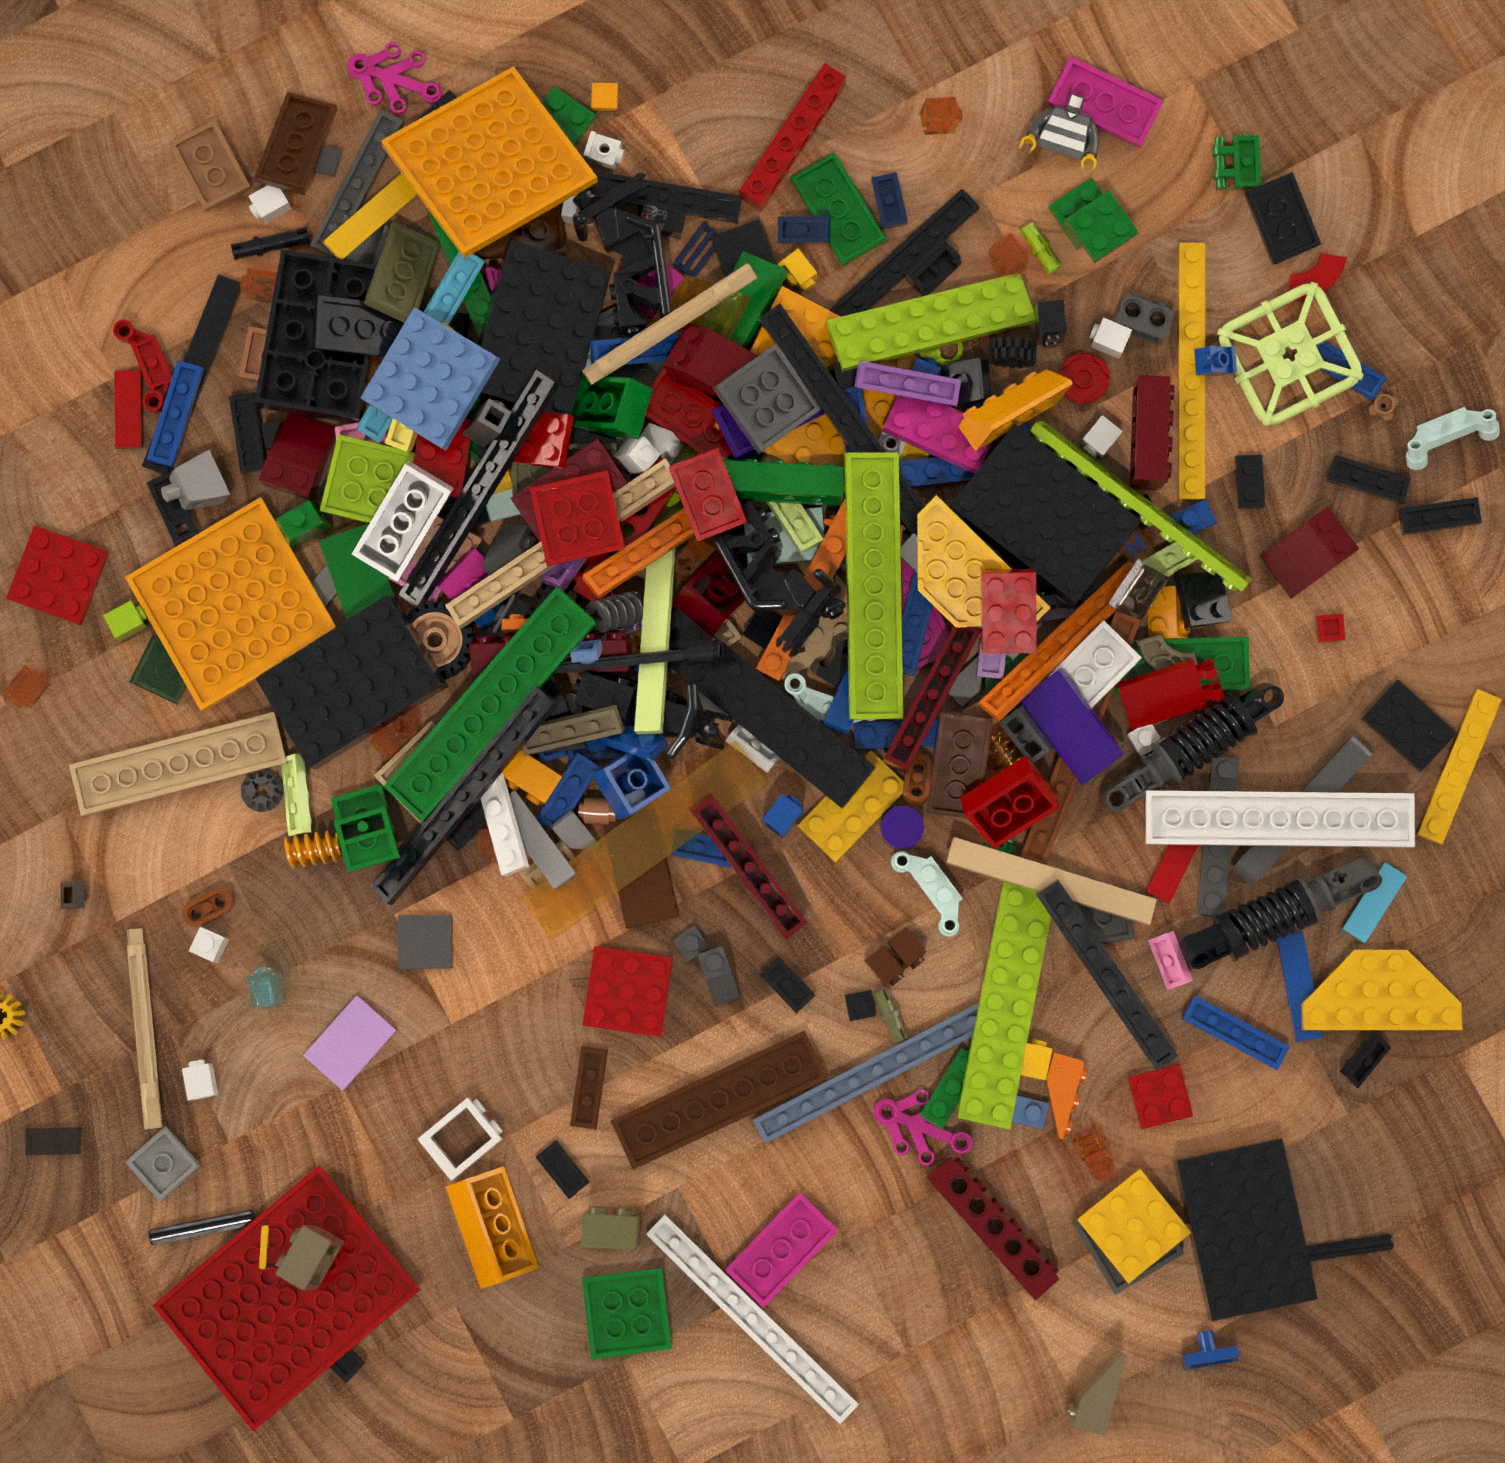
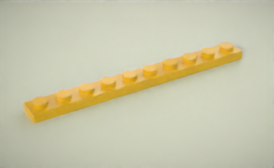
(1191, 386)

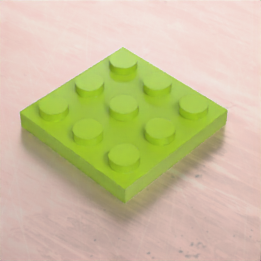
(361, 477)

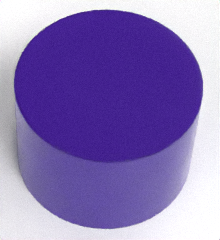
(902, 828)

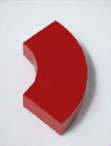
(1324, 273)

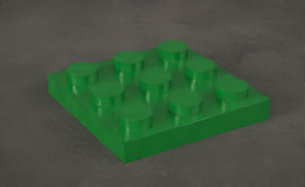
(626, 1313)

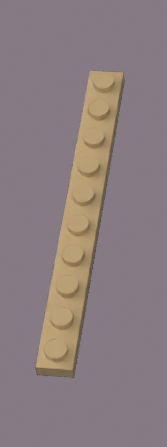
(532, 562)

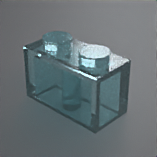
(266, 988)

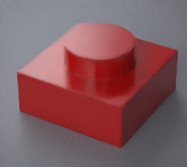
(1330, 628)

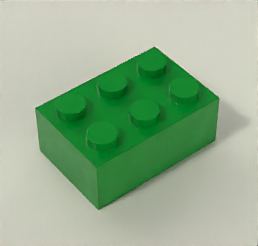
(611, 407)

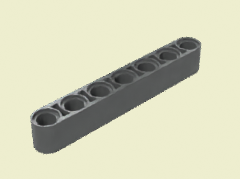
(1328, 779)

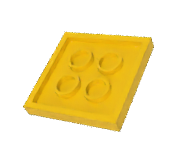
(1133, 1226)

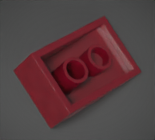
(704, 359)
(298, 456)
(1309, 552)
(711, 596)

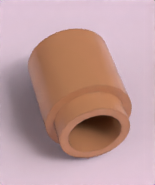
(596, 811)

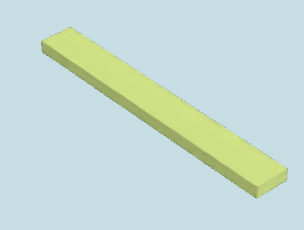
(655, 637)

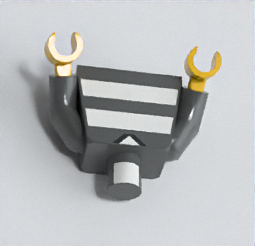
(1066, 131)

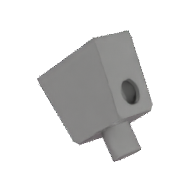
(197, 483)

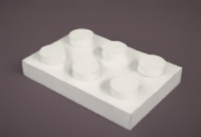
(1099, 663)

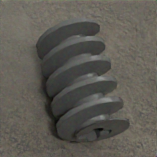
(616, 611)

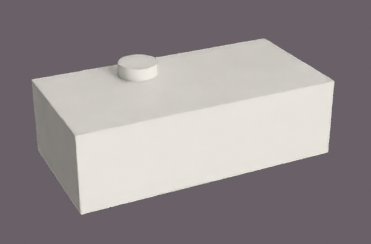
(402, 521)

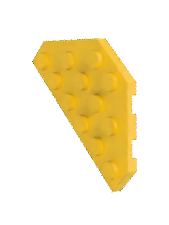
(951, 565)
(1381, 994)

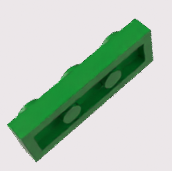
(947, 1093)

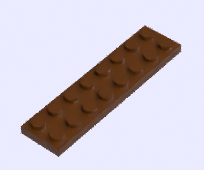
(718, 1100)

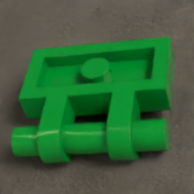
(1246, 162)

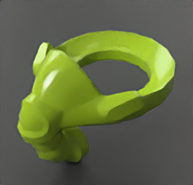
(935, 355)

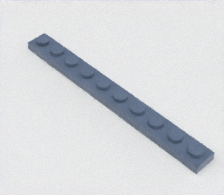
(867, 1075)

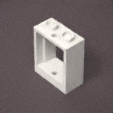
(441, 1157)

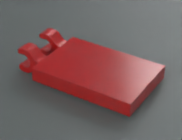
(1169, 692)

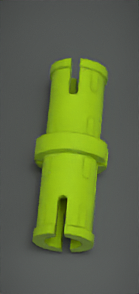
(1040, 248)

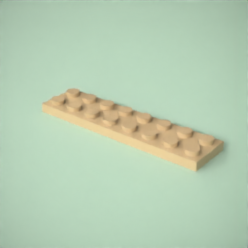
(178, 764)

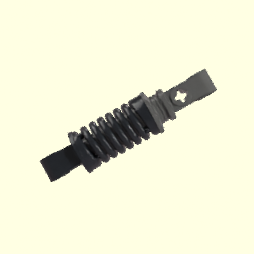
(1191, 744)
(1277, 912)

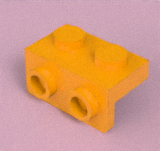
(1166, 616)

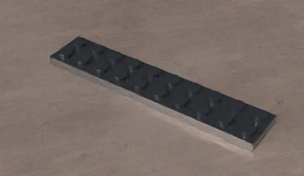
(772, 716)

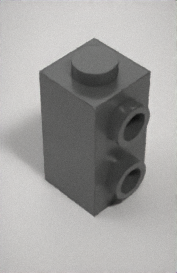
(486, 422)

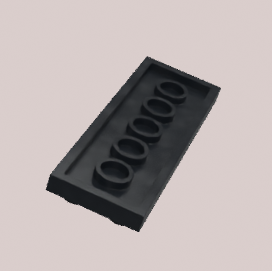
(359, 329)

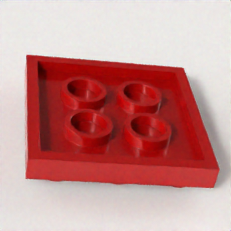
(577, 518)
(57, 575)
(627, 991)

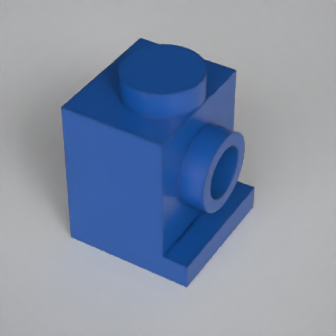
(1215, 361)

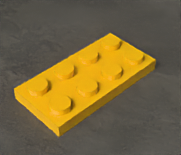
(837, 828)

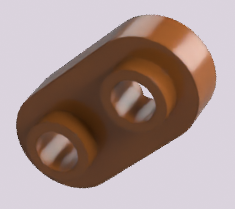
(918, 780)
(208, 907)

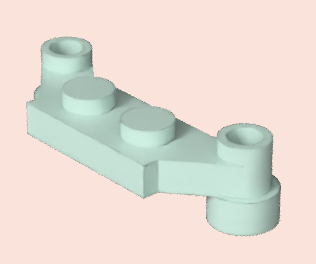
(1448, 429)
(812, 700)
(935, 886)

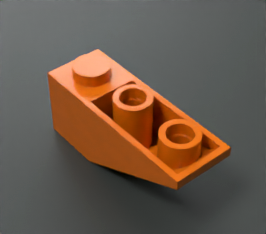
(1062, 1084)

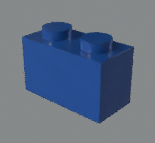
(783, 815)

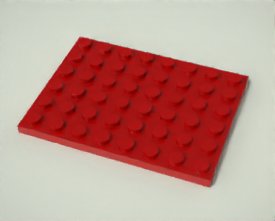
(265, 1335)

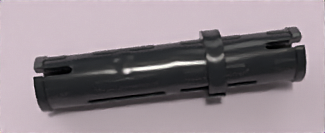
(270, 243)

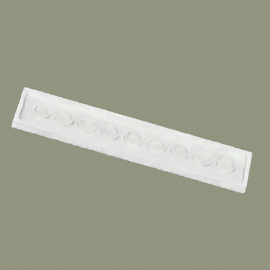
(1279, 819)

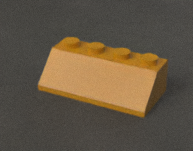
(1013, 407)
(492, 1227)

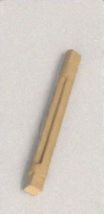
(670, 323)
(144, 1030)

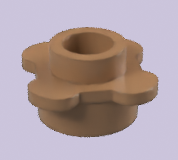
(1390, 403)

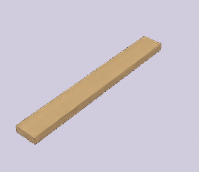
(1037, 876)

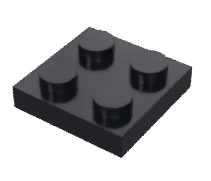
(1202, 599)

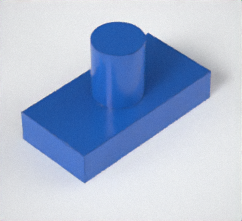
(1195, 518)
(1209, 1353)

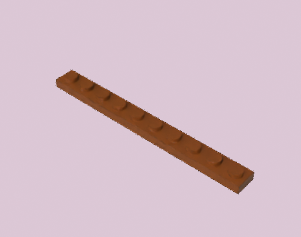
(1044, 832)

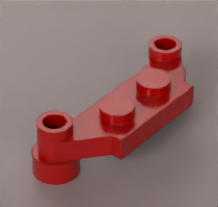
(151, 362)

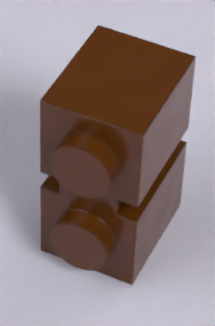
(907, 950)

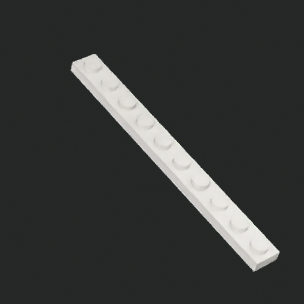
(752, 1319)

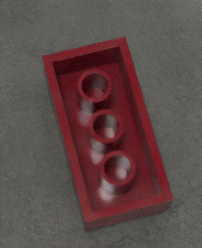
(1150, 432)
(587, 461)

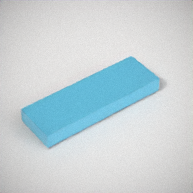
(1374, 904)

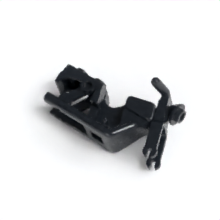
(636, 241)
(773, 592)
(681, 715)

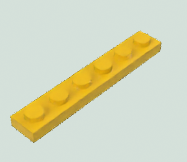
(1458, 767)

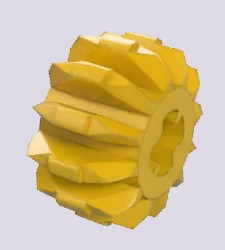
(9, 1023)

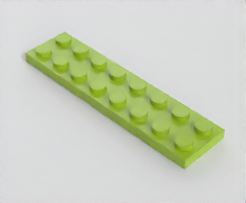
(930, 321)

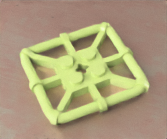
(1306, 360)

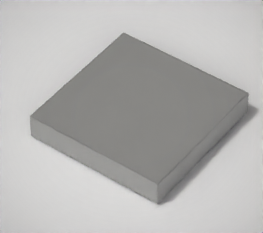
(163, 1164)

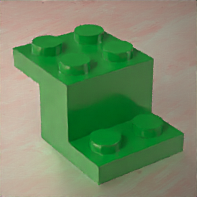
(1093, 220)
(365, 828)

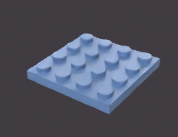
(430, 378)

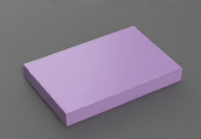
(350, 1043)

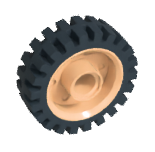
(454, 651)

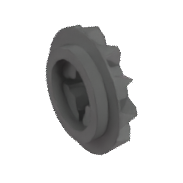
(274, 791)

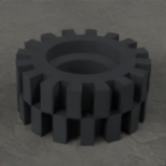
(1012, 352)

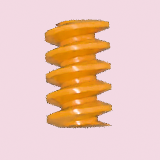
(312, 849)

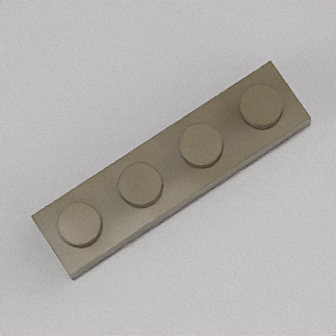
(575, 729)

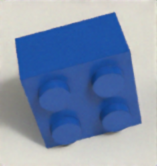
(630, 783)

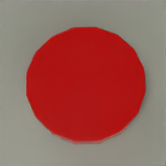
(1088, 376)

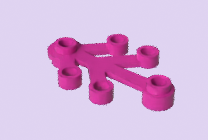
(391, 77)
(916, 1126)

